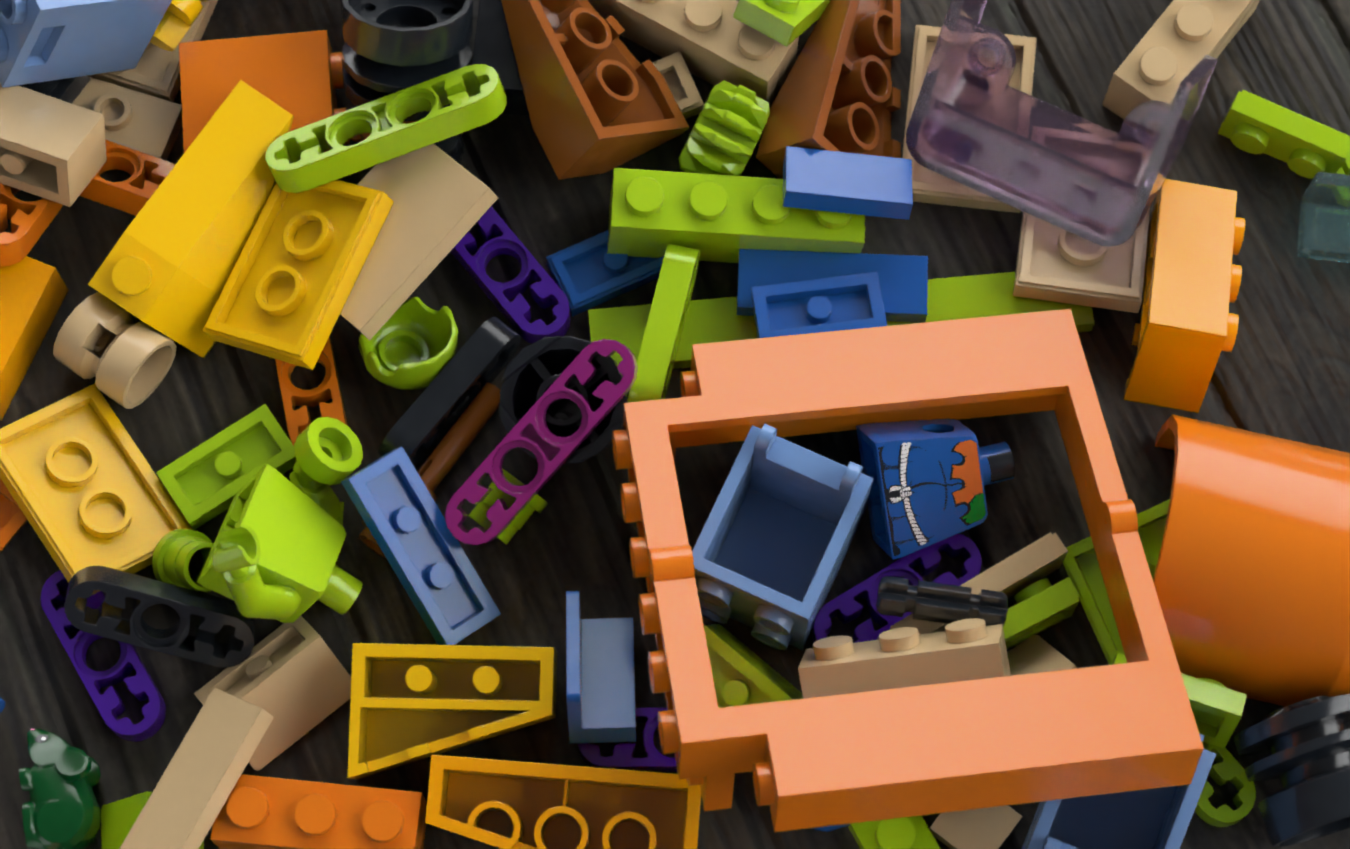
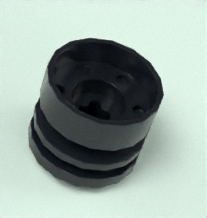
(402, 45)
(1313, 763)

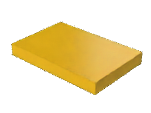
(298, 270)
(86, 486)

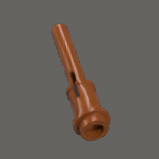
(450, 448)

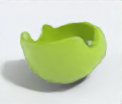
(411, 346)

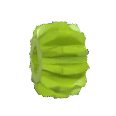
(725, 131)

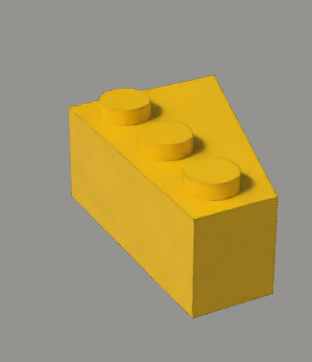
(441, 698)

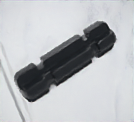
(940, 602)

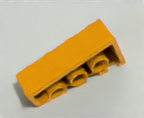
(561, 805)

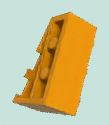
(1186, 295)

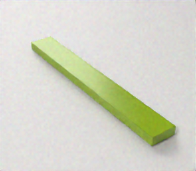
(718, 319)

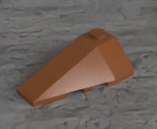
(839, 86)
(586, 88)

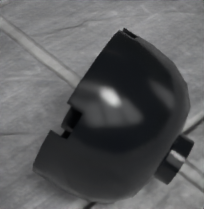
(536, 370)

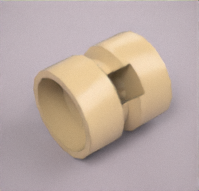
(107, 344)

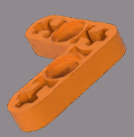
(33, 217)

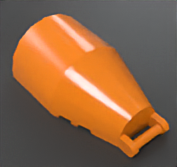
(1257, 561)

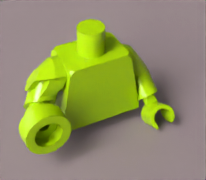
(286, 535)

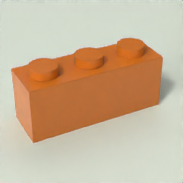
(318, 816)

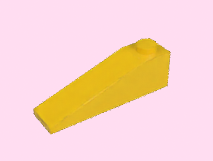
(197, 222)

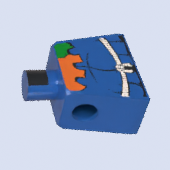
(927, 480)

